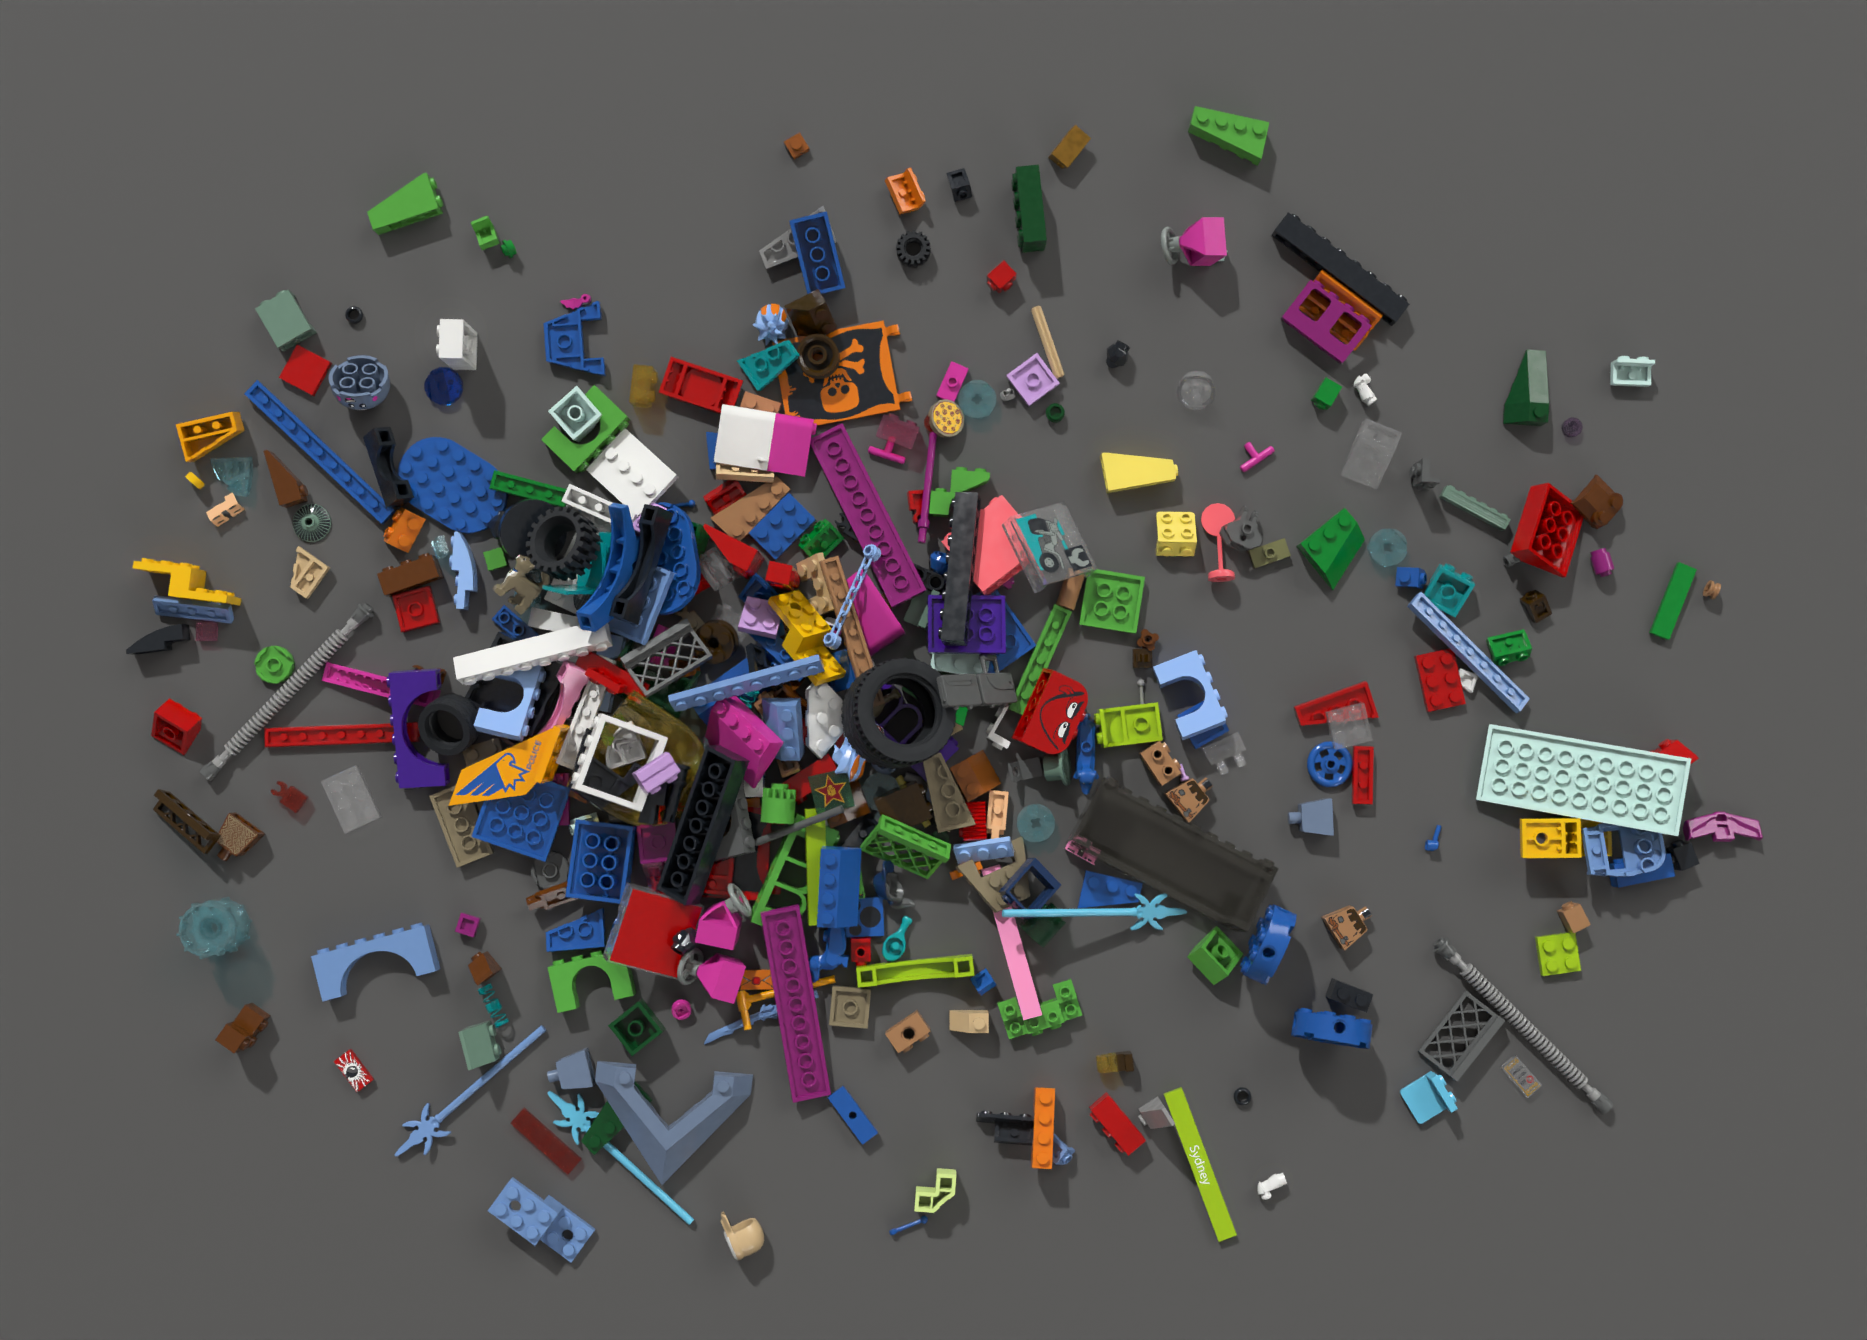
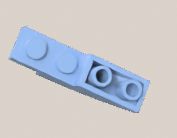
(464, 563)

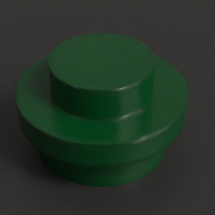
(1055, 412)

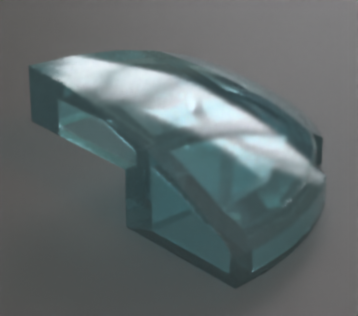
(235, 472)

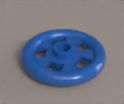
(1319, 776)

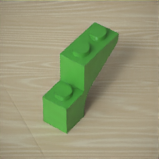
(960, 482)

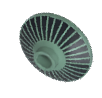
(320, 522)

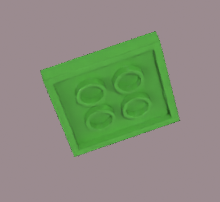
(1112, 601)

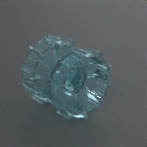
(197, 931)

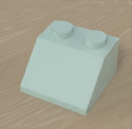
(576, 414)

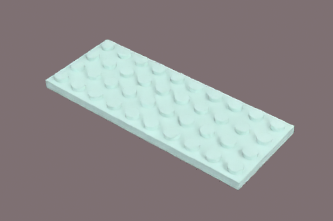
(1583, 779)

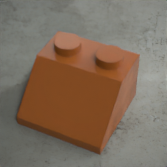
(975, 775)

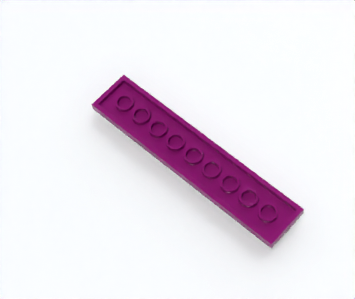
(867, 514)
(795, 1003)

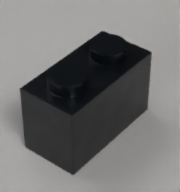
(1349, 995)

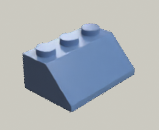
(785, 720)

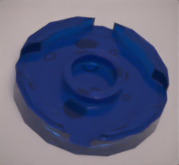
(443, 386)

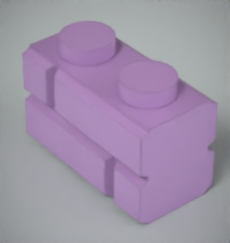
(656, 773)

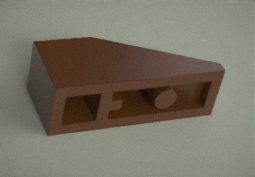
(288, 487)

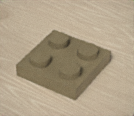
(850, 1007)

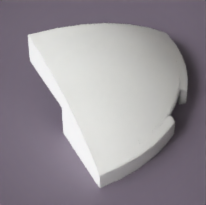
(625, 749)

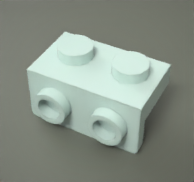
(1631, 371)

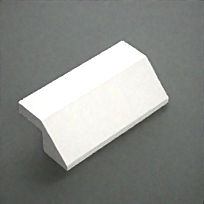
(591, 507)

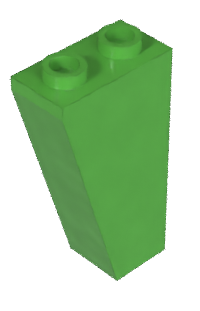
(407, 206)

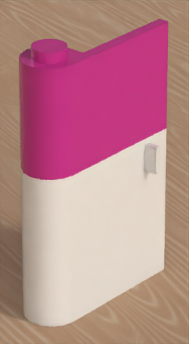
(764, 440)

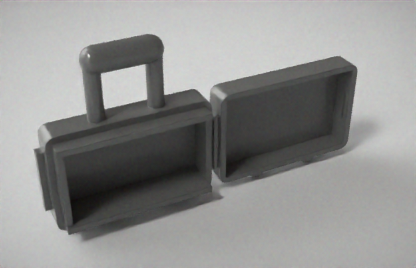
(978, 689)

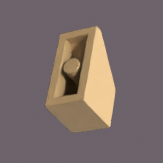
(969, 1021)

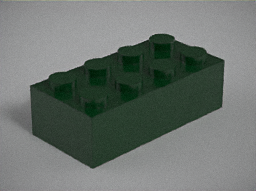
(1030, 208)

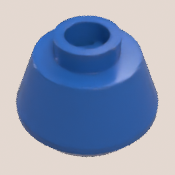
(938, 562)

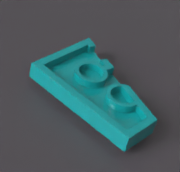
(768, 364)

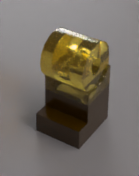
(1115, 1062)

